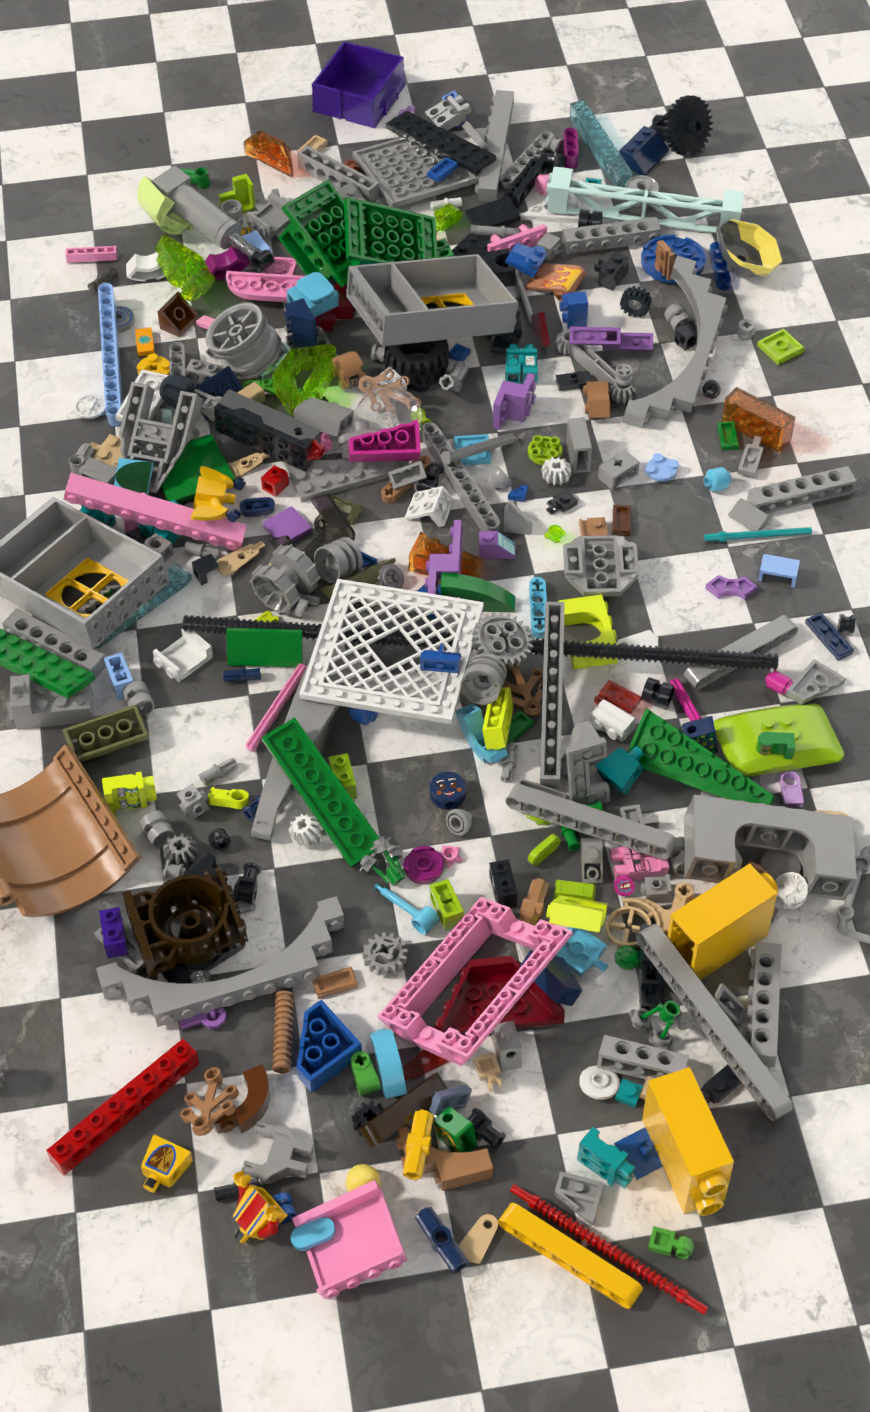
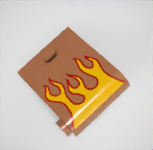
(557, 278)

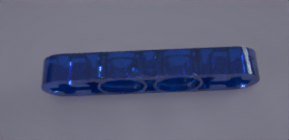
(719, 266)

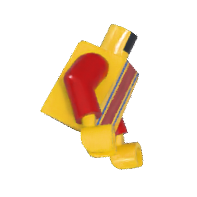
(255, 1211)

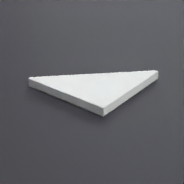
(539, 212)

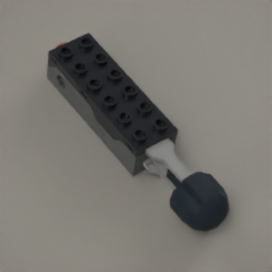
(251, 423)

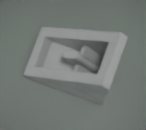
(730, 1005)

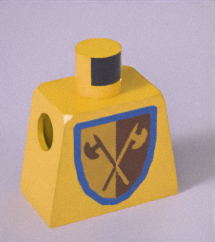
(164, 1163)

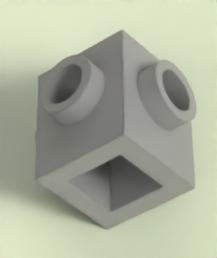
(193, 801)

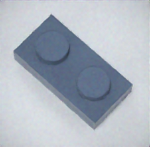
(454, 1097)

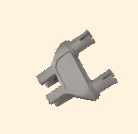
(281, 1155)

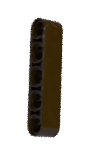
(402, 1110)

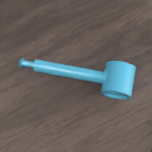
(422, 920)

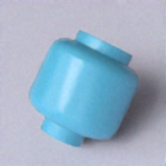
(717, 479)

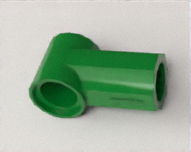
(199, 176)

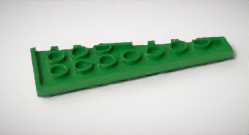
(687, 762)

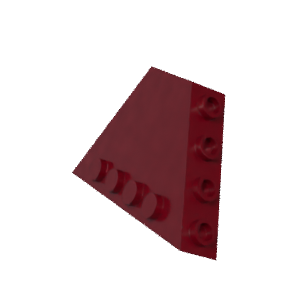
(482, 983)

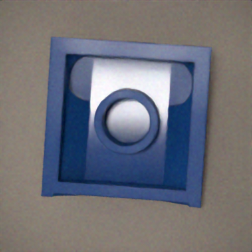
(527, 259)

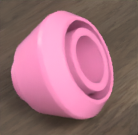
(541, 184)

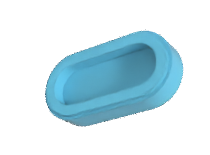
(313, 1234)

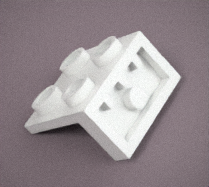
(432, 502)

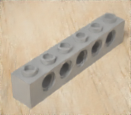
(339, 175)
(610, 235)
(803, 490)
(54, 641)
(769, 955)

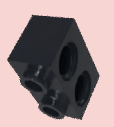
(503, 883)

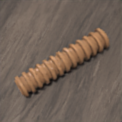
(283, 1032)

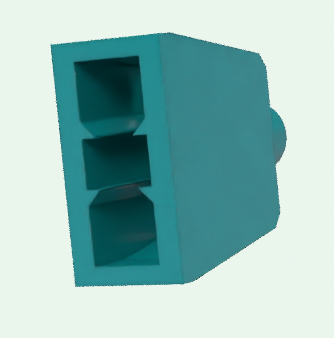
(621, 768)

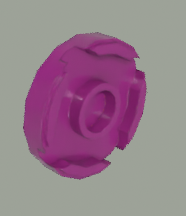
(424, 865)

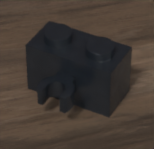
(612, 271)

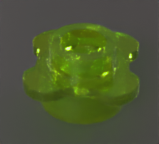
(554, 533)

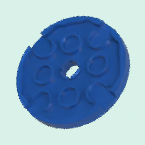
(681, 247)

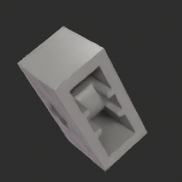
(618, 469)

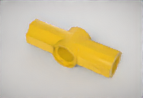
(418, 1145)

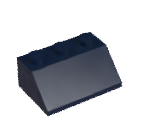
(644, 151)
(299, 325)

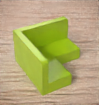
(242, 191)

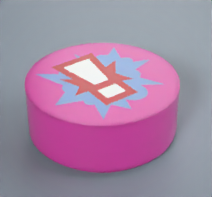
(624, 885)

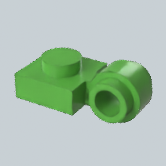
(663, 1241)

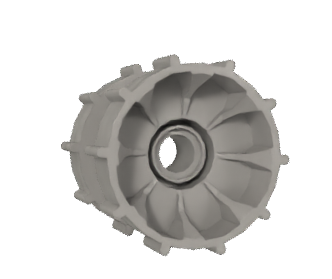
(290, 575)

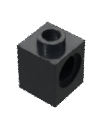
(686, 335)

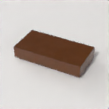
(621, 520)

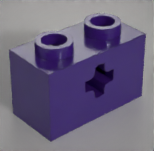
(113, 932)

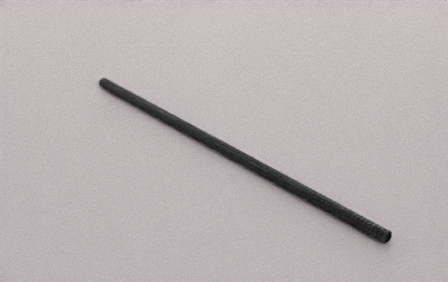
(570, 648)

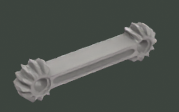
(596, 367)

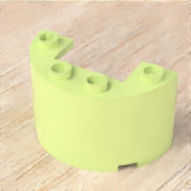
(158, 206)

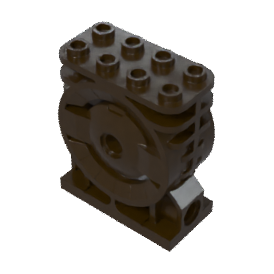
(186, 944)

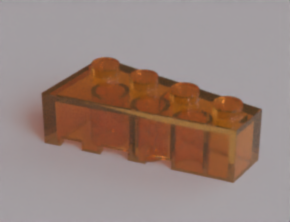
(424, 546)

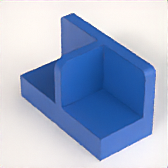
(440, 661)

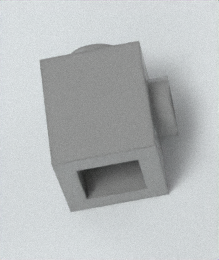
(551, 245)

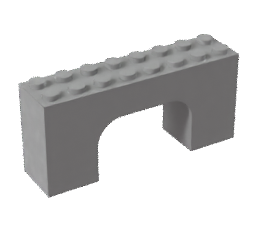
(816, 838)

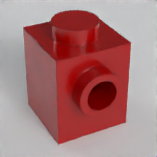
(275, 480)

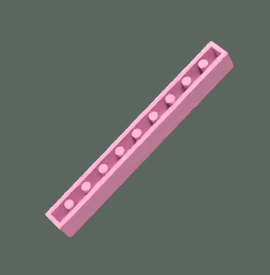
(152, 511)

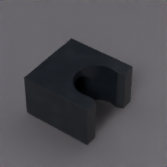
(496, 262)

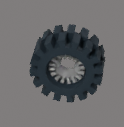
(632, 307)

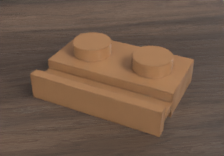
(664, 259)
(593, 527)

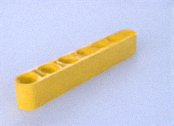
(570, 1255)

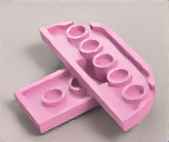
(267, 285)

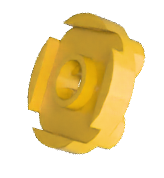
(154, 362)

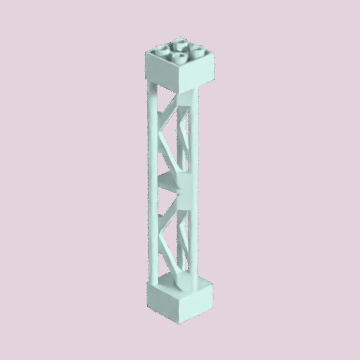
(561, 186)

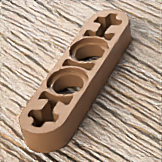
(397, 493)

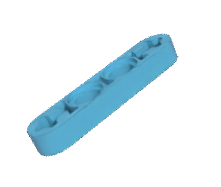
(537, 607)

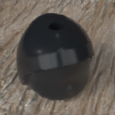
(711, 389)
(219, 839)

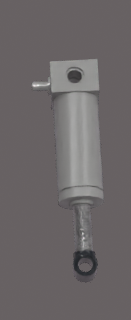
(207, 217)

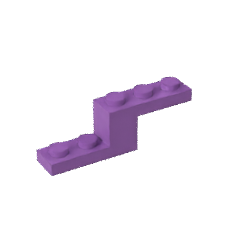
(611, 338)
(445, 562)

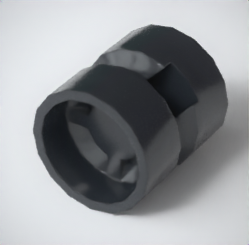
(588, 219)
(657, 692)

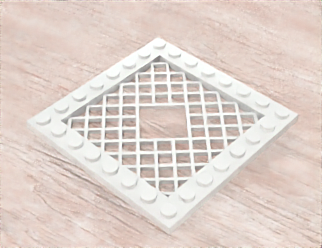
(350, 592)

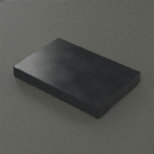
(493, 213)

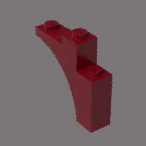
(342, 311)

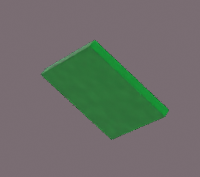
(184, 475)

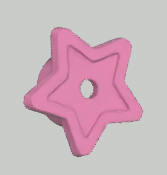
(453, 851)

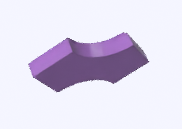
(738, 587)

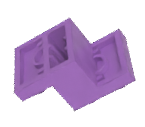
(514, 401)

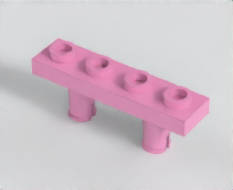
(525, 236)

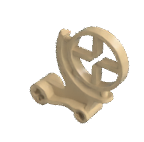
(682, 896)

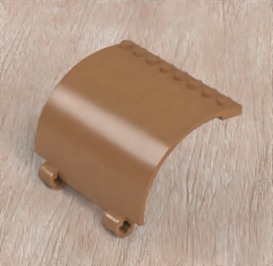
(59, 841)

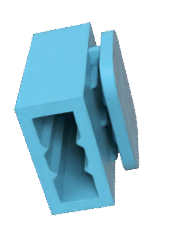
(316, 292)

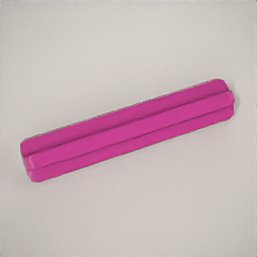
(685, 700)

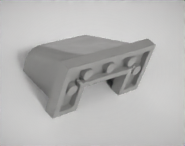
(584, 780)

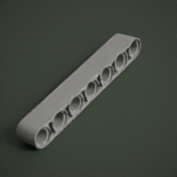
(759, 641)

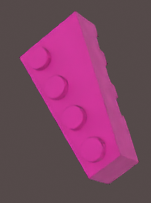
(390, 444)

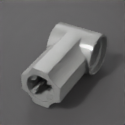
(77, 460)

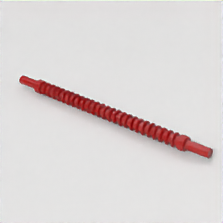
(682, 1295)

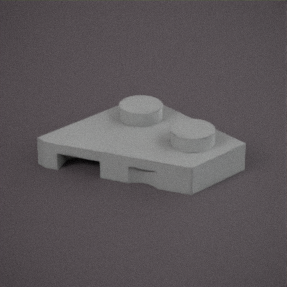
(579, 1194)

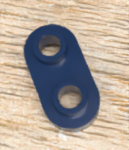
(257, 506)

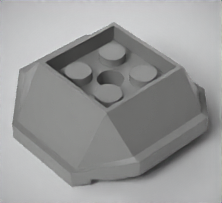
(600, 565)

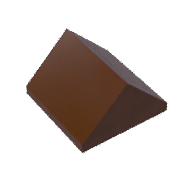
(176, 315)

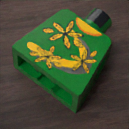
(455, 1131)

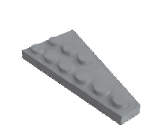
(336, 475)

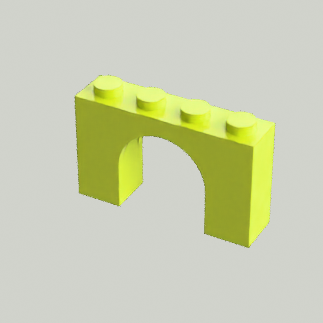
(591, 611)
(577, 913)

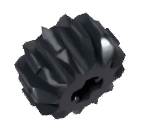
(365, 1113)

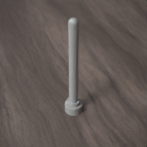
(524, 298)

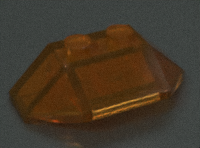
(269, 151)

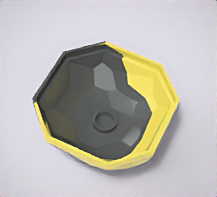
(748, 248)

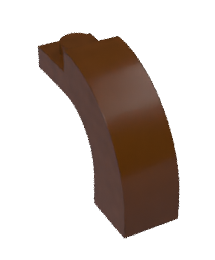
(254, 1105)

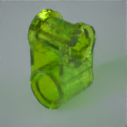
(447, 216)

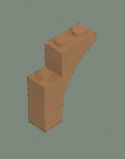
(451, 1168)

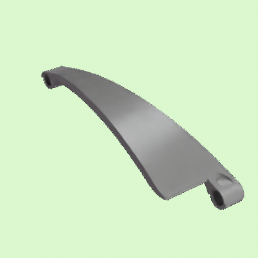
(313, 718)

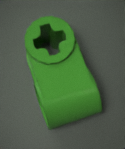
(365, 1076)

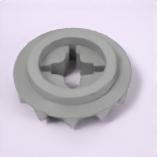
(396, 576)

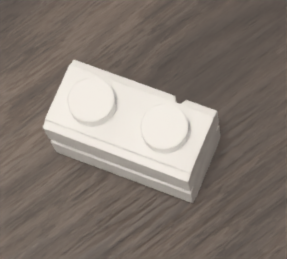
(612, 721)

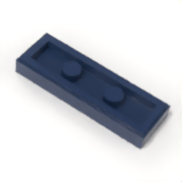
(829, 636)

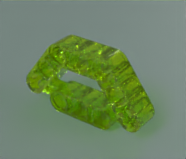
(178, 263)
(301, 359)

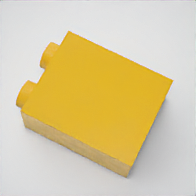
(724, 920)
(688, 1142)

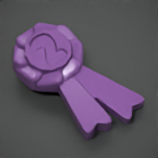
(211, 1020)

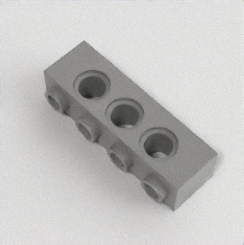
(638, 1059)

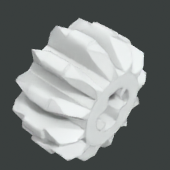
(556, 471)
(305, 829)

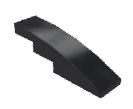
(649, 980)

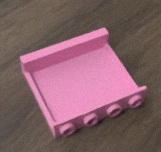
(362, 1243)

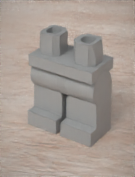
(449, 112)

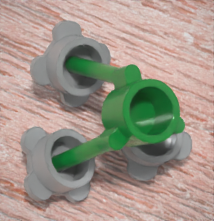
(392, 854)
(669, 1016)

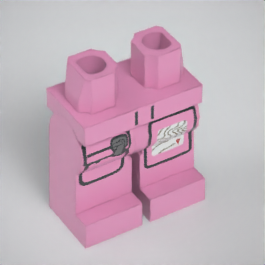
(637, 864)

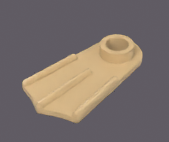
(478, 1239)

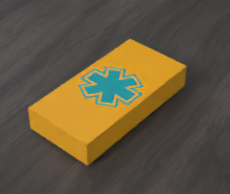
(144, 341)

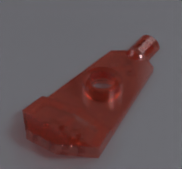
(433, 1062)

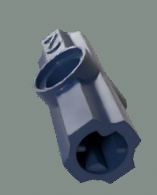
(448, 1250)

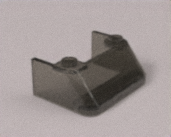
(329, 524)

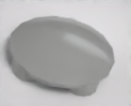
(780, 862)

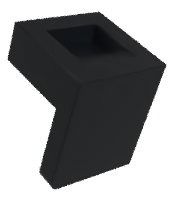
(202, 566)

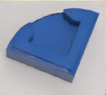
(518, 494)

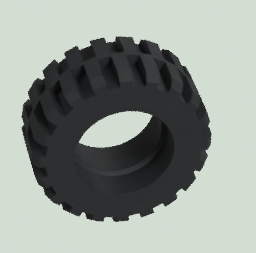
(419, 368)

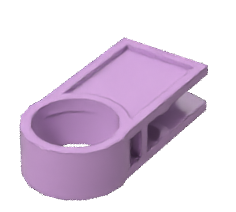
(791, 794)

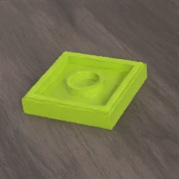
(780, 346)

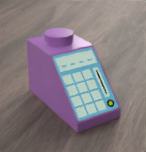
(495, 546)

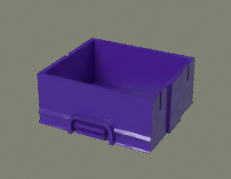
(359, 84)

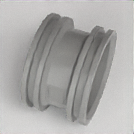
(244, 340)

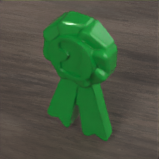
(627, 957)

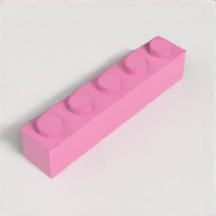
(91, 254)

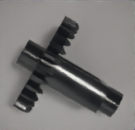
(685, 125)

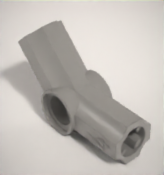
(454, 380)

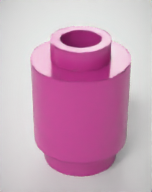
(778, 682)

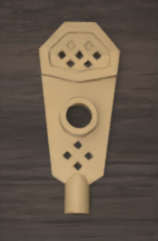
(239, 470)
(231, 563)

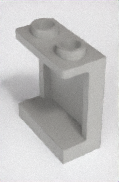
(269, 218)

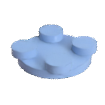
(661, 468)

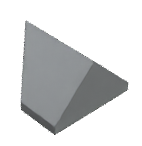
(515, 520)

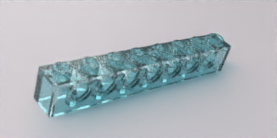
(600, 144)

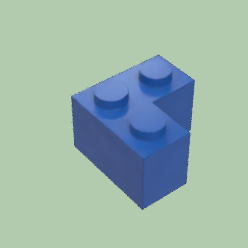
(574, 309)

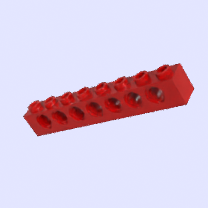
(122, 1107)

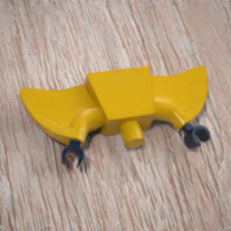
(211, 496)

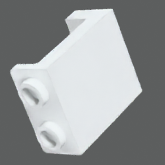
(183, 655)

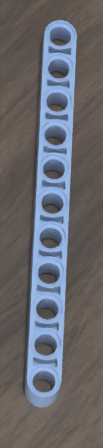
(110, 352)

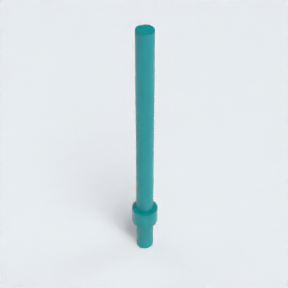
(722, 536)

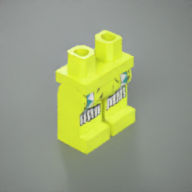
(129, 791)

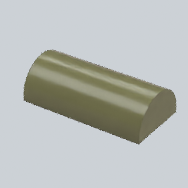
(106, 733)

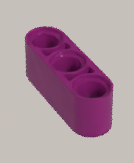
(570, 148)

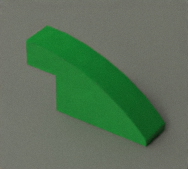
(476, 589)

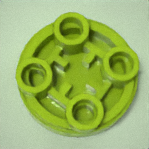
(543, 448)

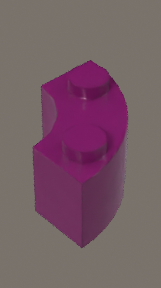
(227, 261)

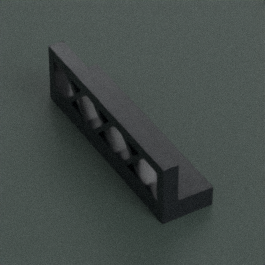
(527, 183)

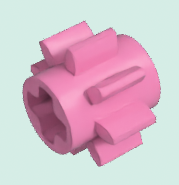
(325, 441)

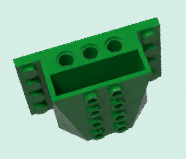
(318, 232)
(387, 234)

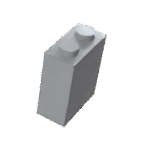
(578, 445)

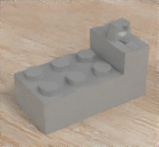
(40, 707)

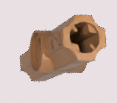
(533, 904)

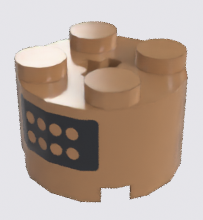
(348, 369)

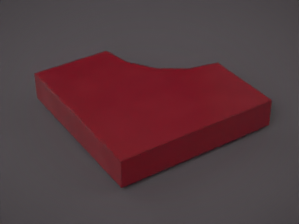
(540, 327)

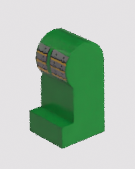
(776, 743)

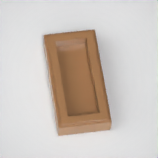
(335, 982)

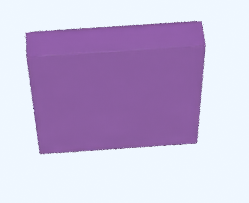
(288, 523)

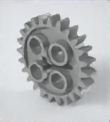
(492, 634)

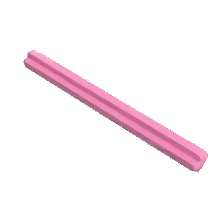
(276, 708)

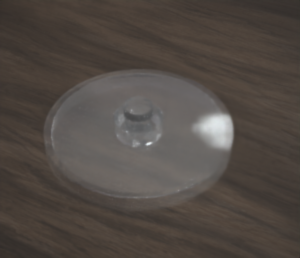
(388, 408)

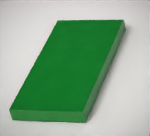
(264, 647)

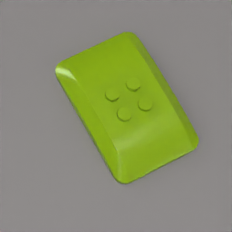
(813, 733)

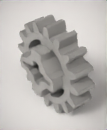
(383, 956)

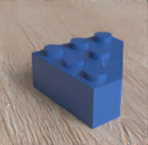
(324, 1046)

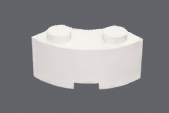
(144, 267)

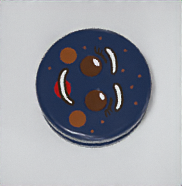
(447, 790)

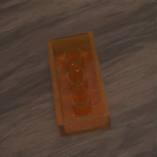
(759, 418)

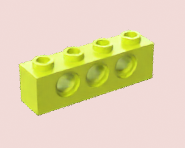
(498, 720)

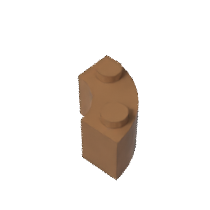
(597, 399)

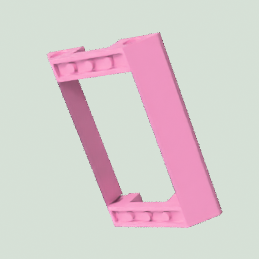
(428, 982)

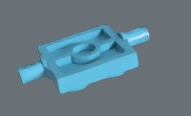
(583, 951)

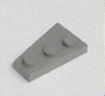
(814, 682)

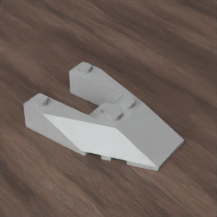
(156, 440)

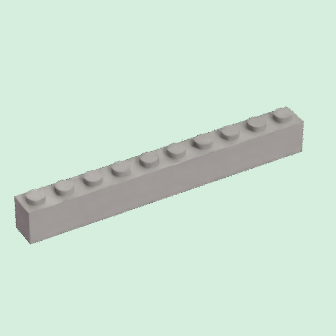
(497, 137)
(552, 694)

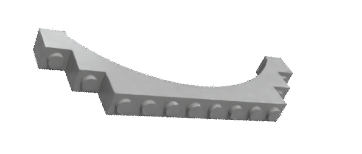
(683, 390)
(183, 1001)

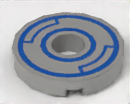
(126, 316)

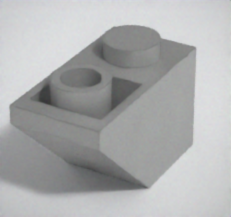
(592, 860)

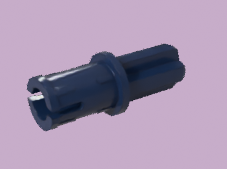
(242, 675)

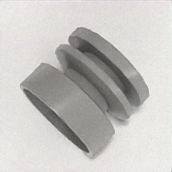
(338, 559)
(483, 679)

